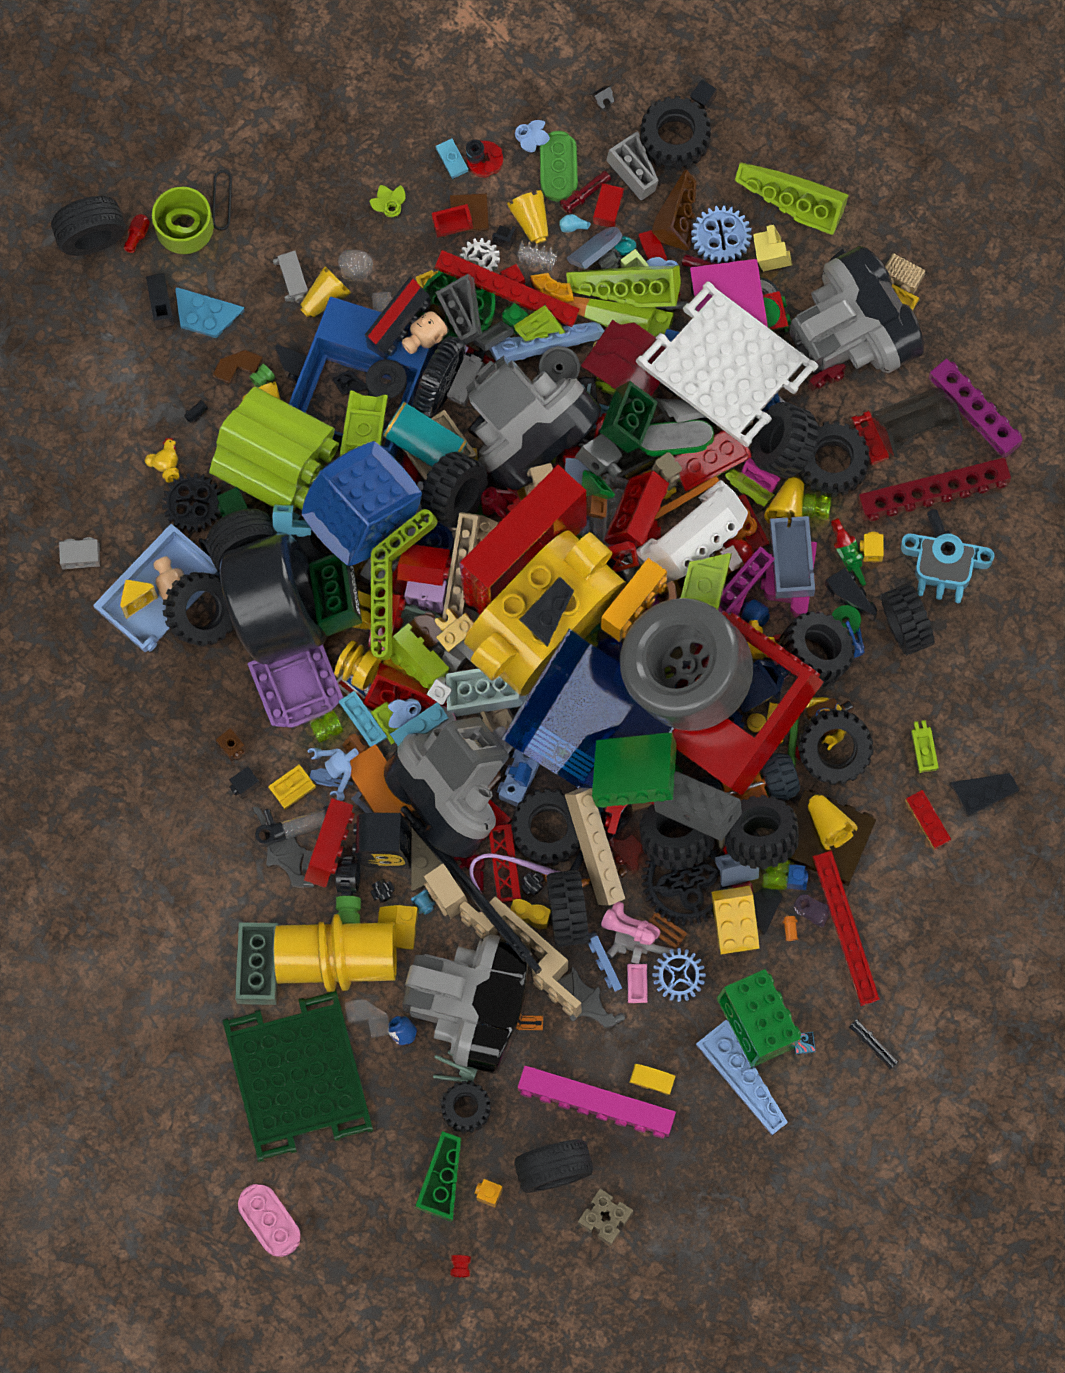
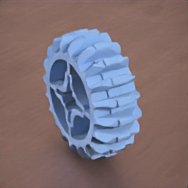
(689, 960)

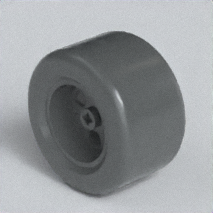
(649, 651)

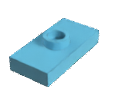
(452, 158)

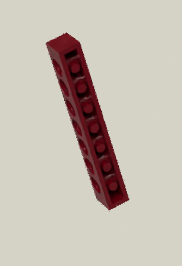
(977, 472)

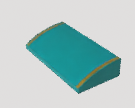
(422, 435)

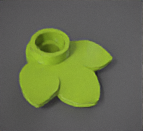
(387, 199)

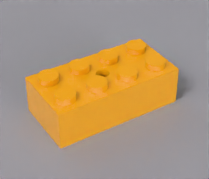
(634, 599)

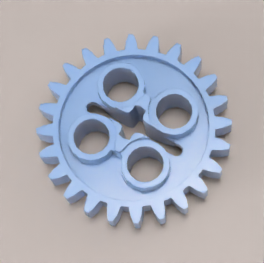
(738, 233)

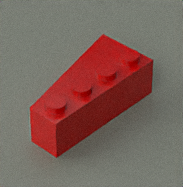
(329, 841)

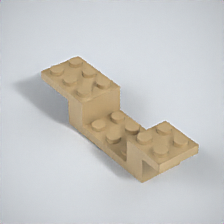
(552, 962)

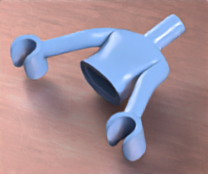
(336, 765)

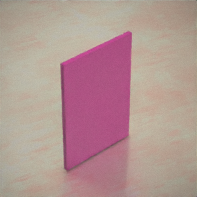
(735, 280)

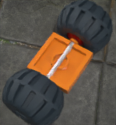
(778, 777)

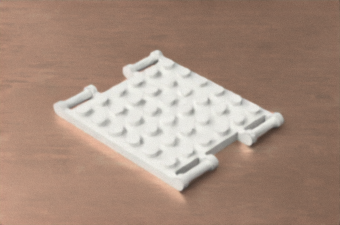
(726, 364)

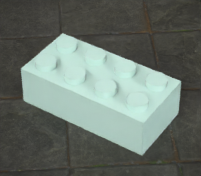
(476, 693)

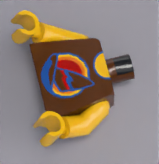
(819, 704)

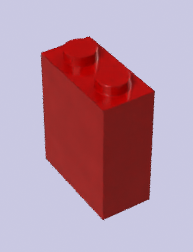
(424, 565)

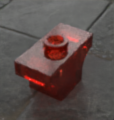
(627, 852)

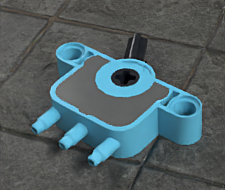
(938, 567)

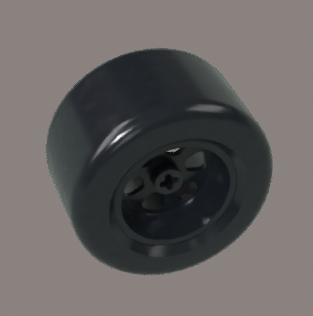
(271, 598)

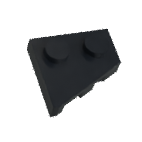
(766, 903)

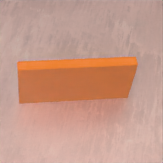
(368, 776)

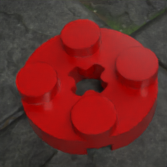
(490, 167)

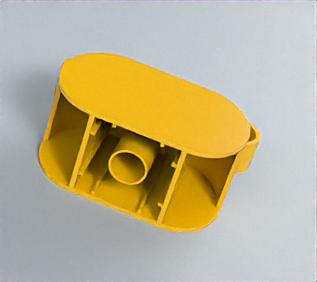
(508, 647)

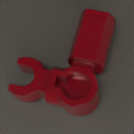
(477, 871)

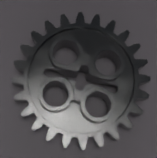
(189, 518)

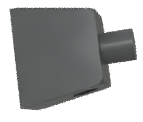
(600, 456)

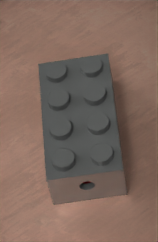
(701, 807)

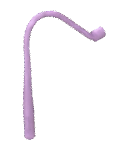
(539, 868)

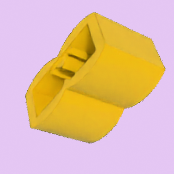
(535, 915)

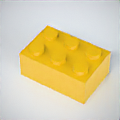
(735, 920)

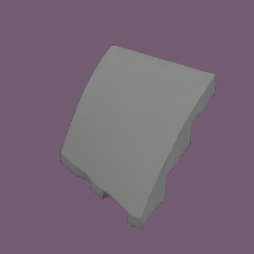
(678, 409)

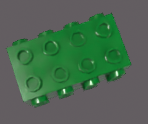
(759, 1018)

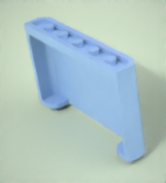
(149, 624)

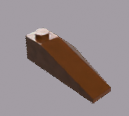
(674, 219)

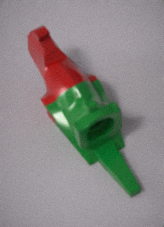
(848, 550)

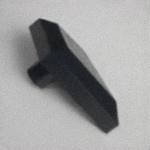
(349, 382)

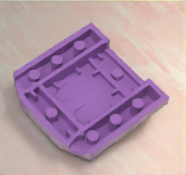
(297, 688)

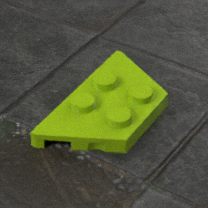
(706, 579)

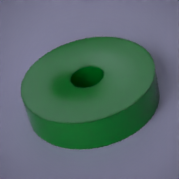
(850, 613)

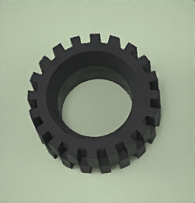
(907, 619)

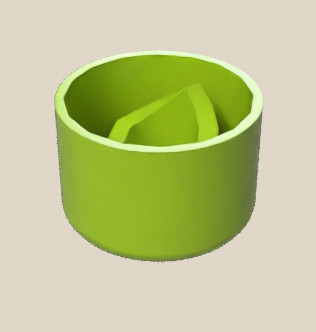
(179, 203)

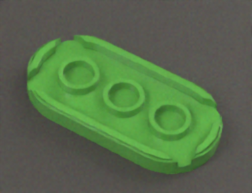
(558, 166)

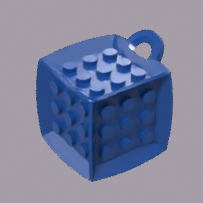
(360, 501)

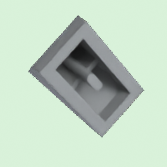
(454, 660)

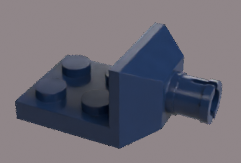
(765, 684)

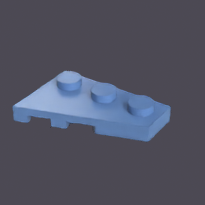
(603, 961)

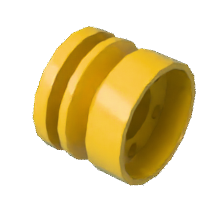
(355, 664)

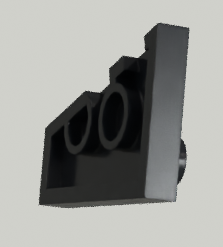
(547, 610)
(984, 791)

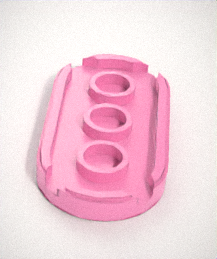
(269, 1220)

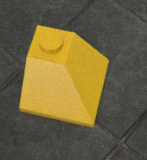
(405, 923)

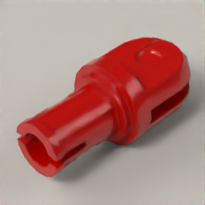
(136, 231)

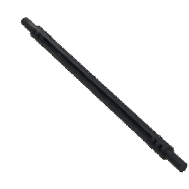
(473, 892)

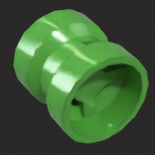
(262, 376)

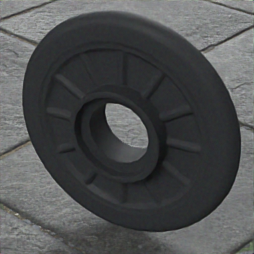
(382, 368)

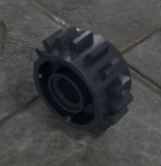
(348, 875)

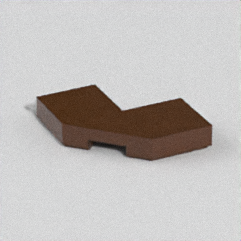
(242, 360)

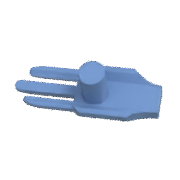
(322, 777)

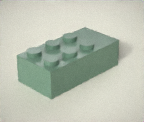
(255, 964)

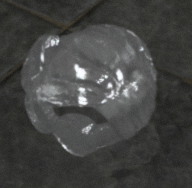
(355, 265)

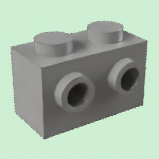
(79, 553)

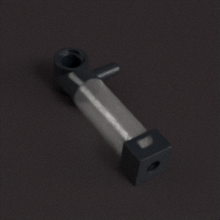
(289, 828)

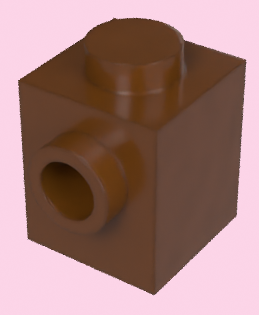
(231, 745)

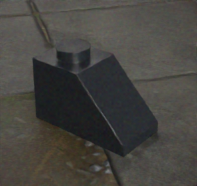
(291, 362)

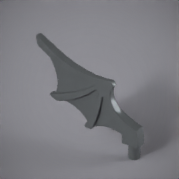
(286, 855)
(589, 999)

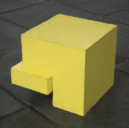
(771, 250)

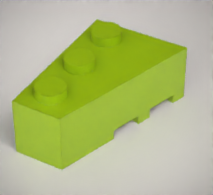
(416, 658)

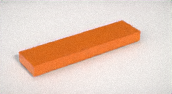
(686, 497)

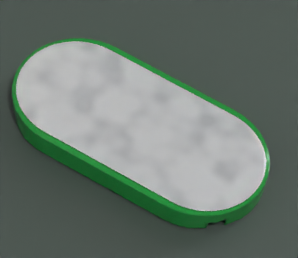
(677, 438)

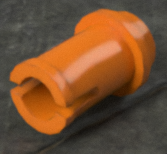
(790, 928)

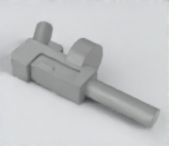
(625, 941)

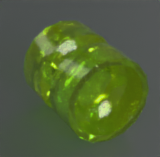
(816, 506)
(324, 727)
(776, 877)

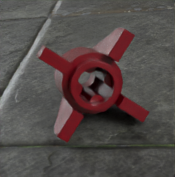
(496, 501)

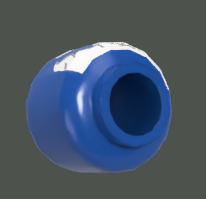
(402, 1030)

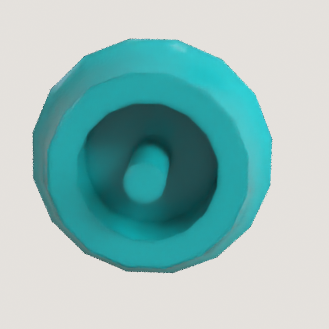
(625, 246)

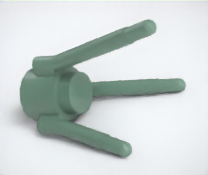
(467, 1073)

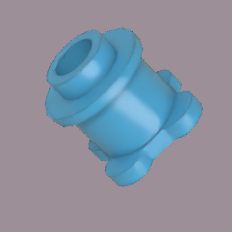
(423, 902)

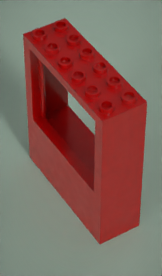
(501, 555)
(729, 750)

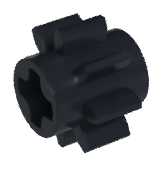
(532, 883)
(382, 890)

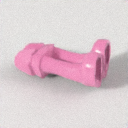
(618, 921)

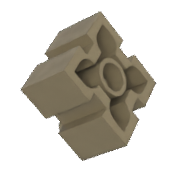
(607, 1230)

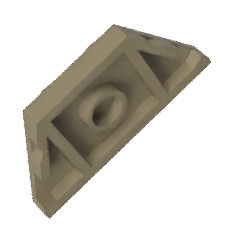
(422, 861)

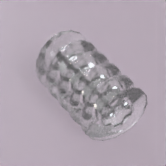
(537, 256)

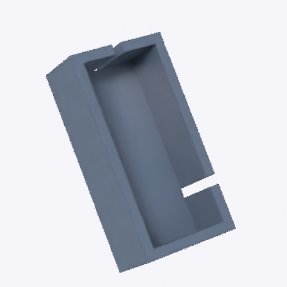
(792, 557)

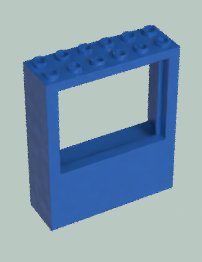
(343, 341)

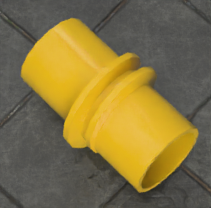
(335, 953)

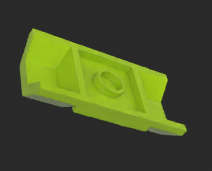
(363, 421)

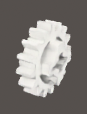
(479, 251)

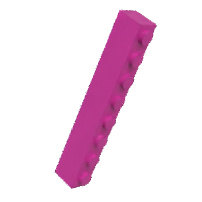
(596, 1101)

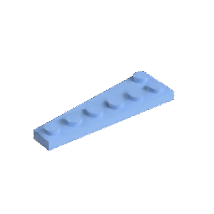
(517, 348)
(730, 1061)

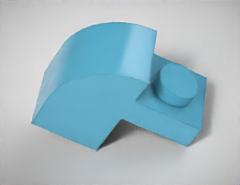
(284, 522)

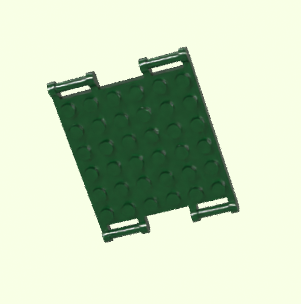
(297, 1075)

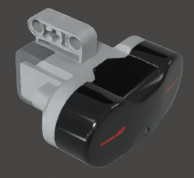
(472, 1000)

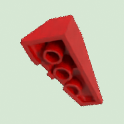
(391, 684)

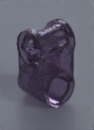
(814, 911)

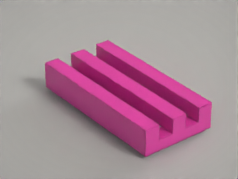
(763, 478)

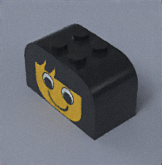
(383, 840)

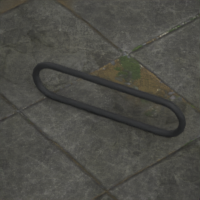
(229, 199)

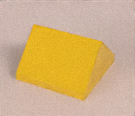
(136, 596)

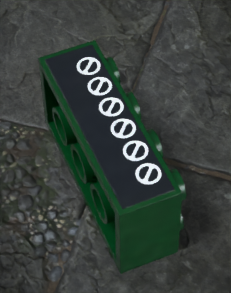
(335, 594)

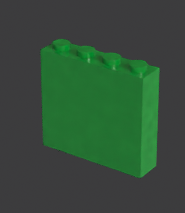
(634, 770)

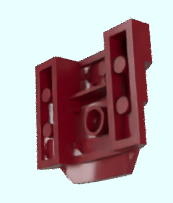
(616, 354)

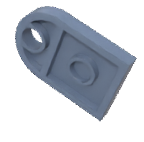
(595, 247)

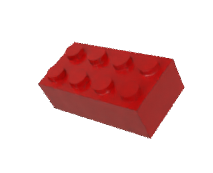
(637, 509)

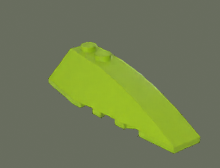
(802, 199)
(631, 285)

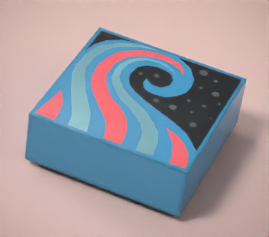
(806, 1044)

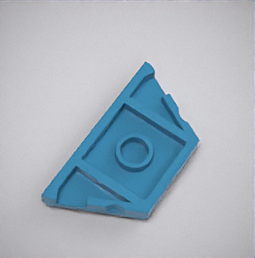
(204, 313)

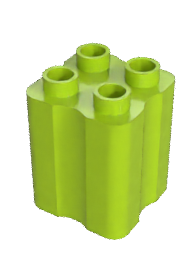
(272, 449)

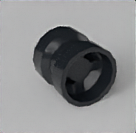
(475, 156)

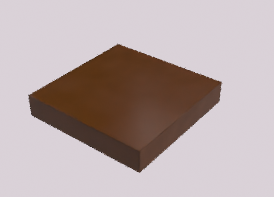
(478, 209)

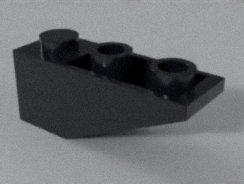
(160, 301)
(846, 591)

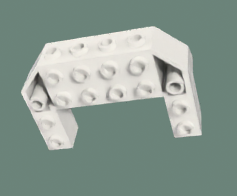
(698, 533)

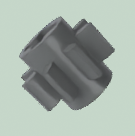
(610, 259)

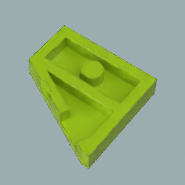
(538, 325)

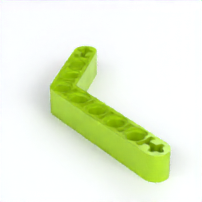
(386, 582)

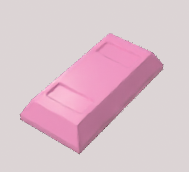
(637, 983)

